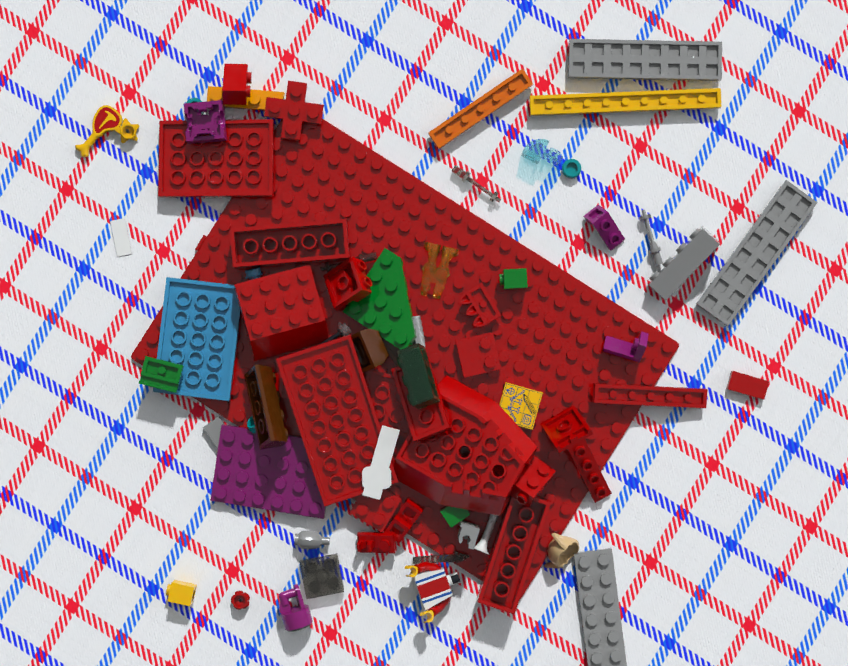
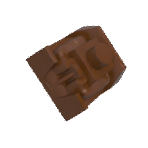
(369, 348)

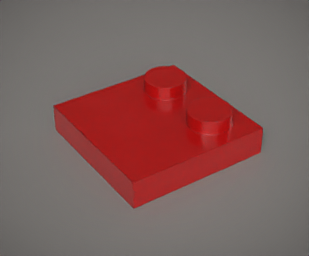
(478, 354)

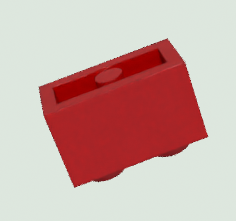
(235, 84)

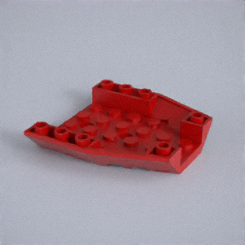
(469, 482)

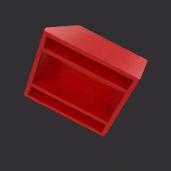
(281, 312)

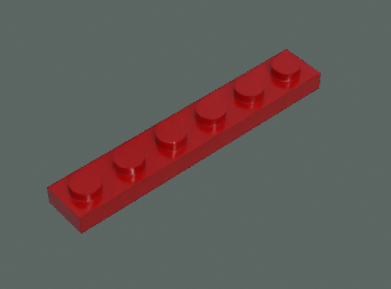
(649, 395)

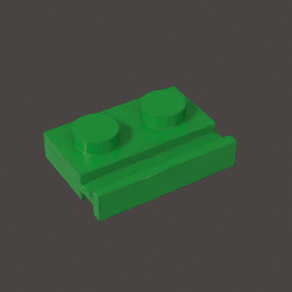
(161, 374)

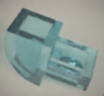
(537, 149)

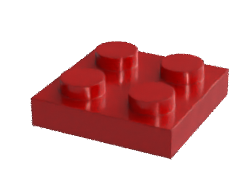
(375, 511)

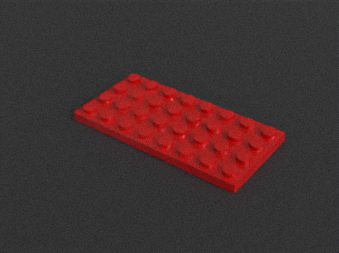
(333, 415)

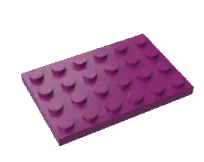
(265, 478)

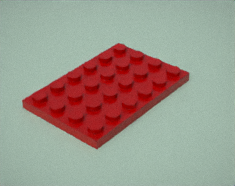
(217, 169)

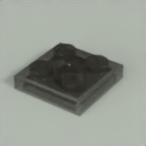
(322, 576)

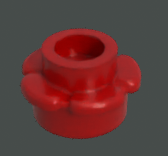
(235, 600)

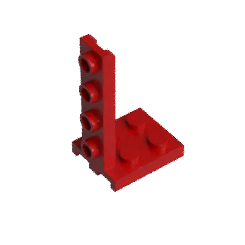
(569, 432)

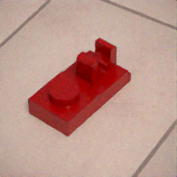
(376, 542)

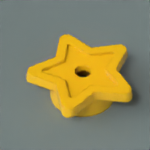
(132, 131)

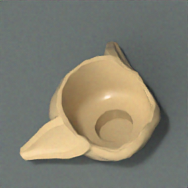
(561, 550)

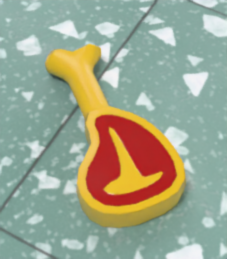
(104, 121)

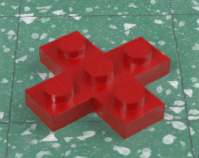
(293, 110)

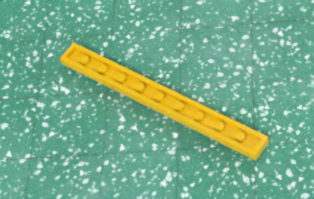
(625, 102)

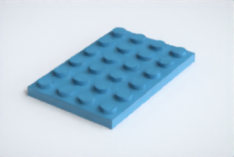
(202, 334)

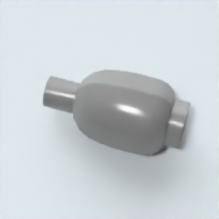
(310, 540)

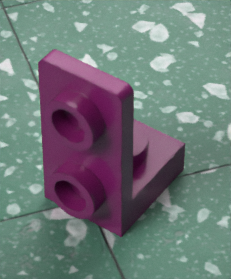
(605, 226)
(632, 351)

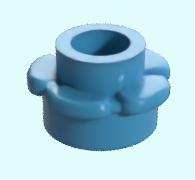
(253, 273)

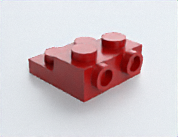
(348, 282)

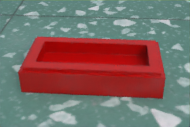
(747, 385)

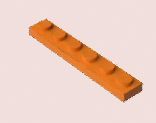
(480, 108)

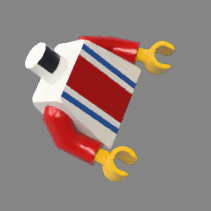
(433, 587)

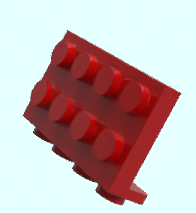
(531, 480)

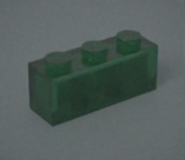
(417, 376)

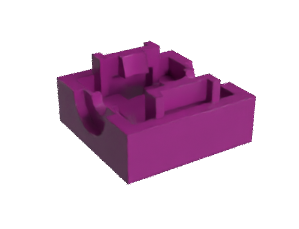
(205, 124)

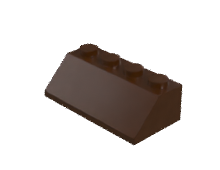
(265, 407)

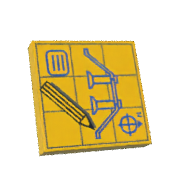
(520, 404)

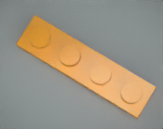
(255, 102)

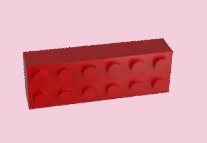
(289, 243)
(512, 554)

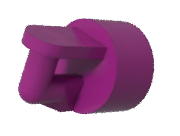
(294, 617)

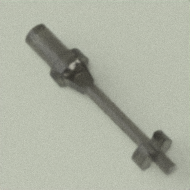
(466, 176)
(366, 258)

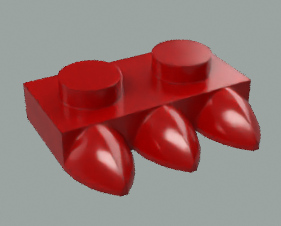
(480, 304)

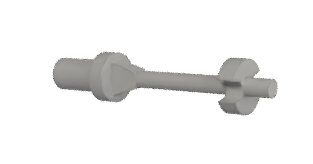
(654, 248)

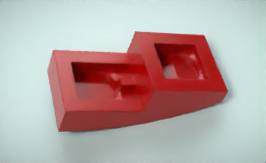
(404, 519)

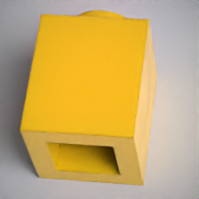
(181, 592)

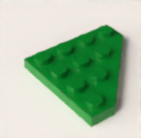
(388, 304)

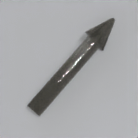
(456, 557)

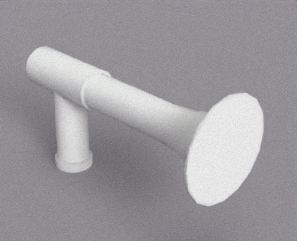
(482, 545)

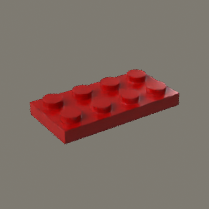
(424, 421)

